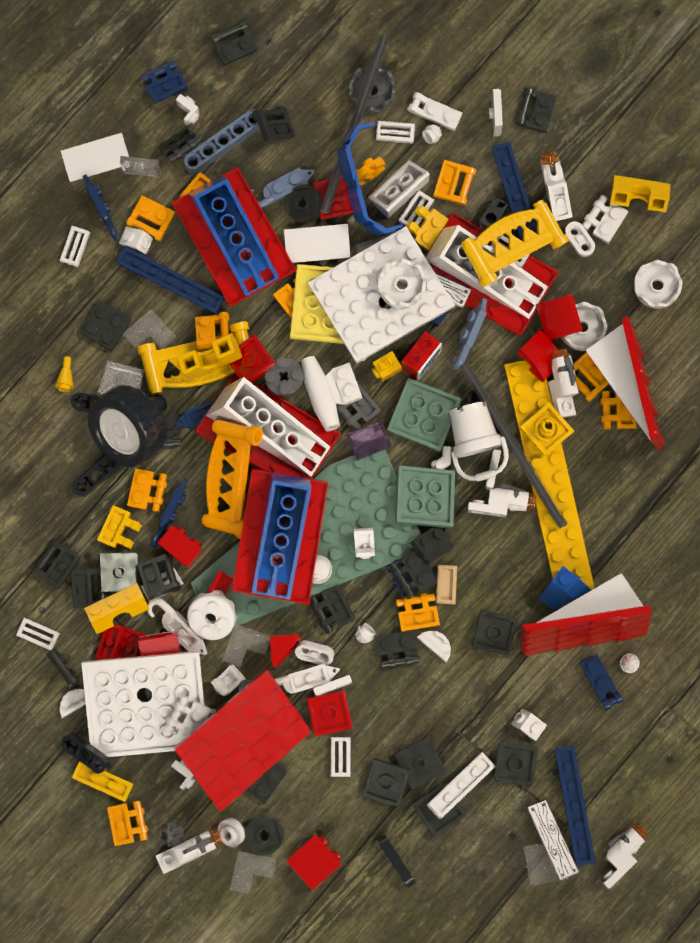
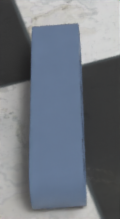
(218, 149)

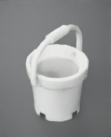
(473, 435)

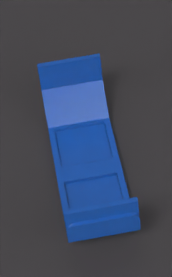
(354, 190)

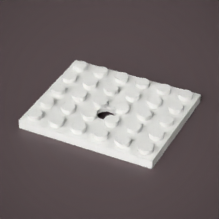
(352, 297)
(123, 723)

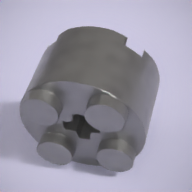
(284, 389)

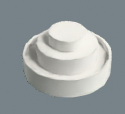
(322, 570)
(231, 832)

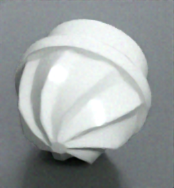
(431, 134)
(364, 633)
(629, 663)

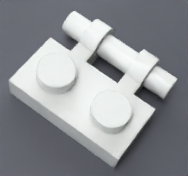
(610, 221)
(195, 717)

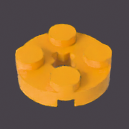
(370, 169)

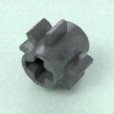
(171, 834)

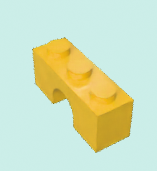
(652, 192)
(199, 363)
(104, 611)

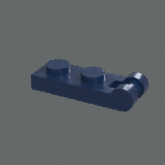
(600, 681)

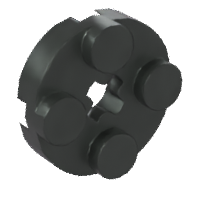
(312, 207)
(254, 829)

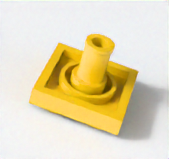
(546, 429)

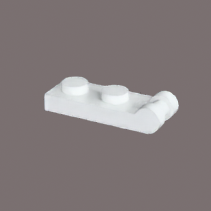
(435, 111)

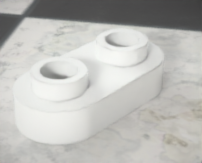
(580, 239)
(314, 652)

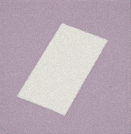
(94, 157)
(317, 243)

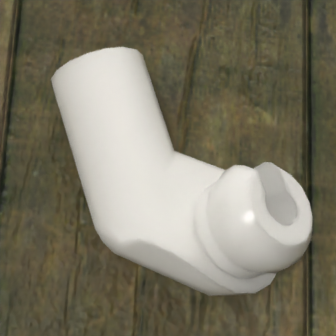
(444, 461)

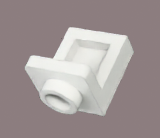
(188, 106)
(136, 239)
(364, 543)
(228, 681)
(528, 724)
(183, 769)

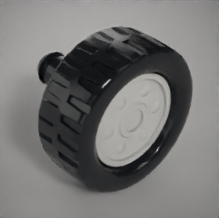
(128, 425)

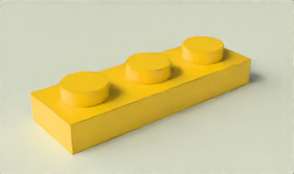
(103, 781)

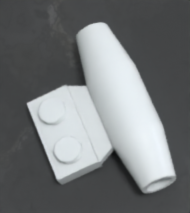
(328, 390)

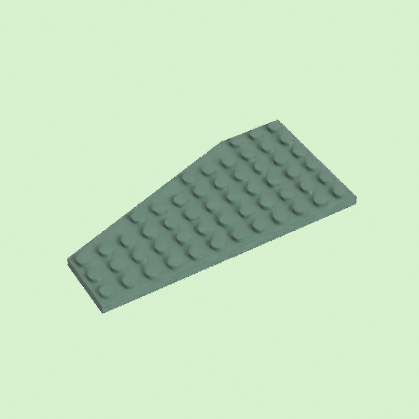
(357, 497)

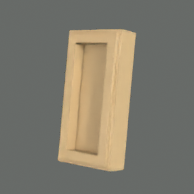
(446, 584)

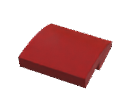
(341, 201)
(559, 317)
(538, 354)
(118, 643)

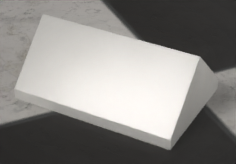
(399, 188)

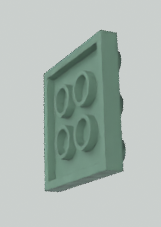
(423, 414)
(425, 496)

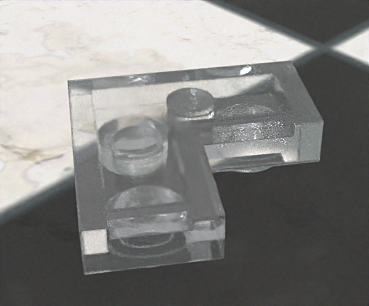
(149, 326)
(243, 639)
(249, 865)

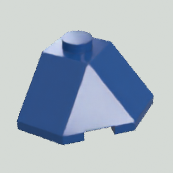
(563, 590)

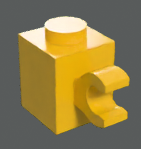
(386, 367)

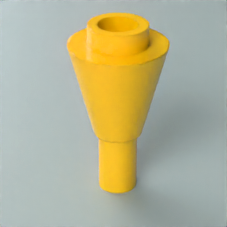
(65, 382)

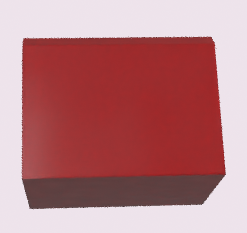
(281, 648)

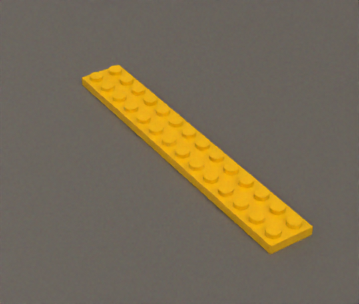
(563, 545)

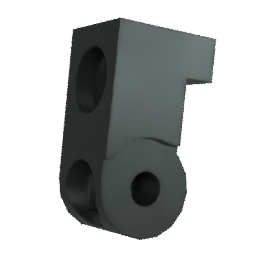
(493, 213)

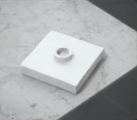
(495, 112)

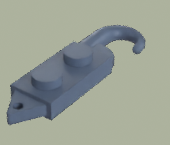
(284, 185)
(470, 332)

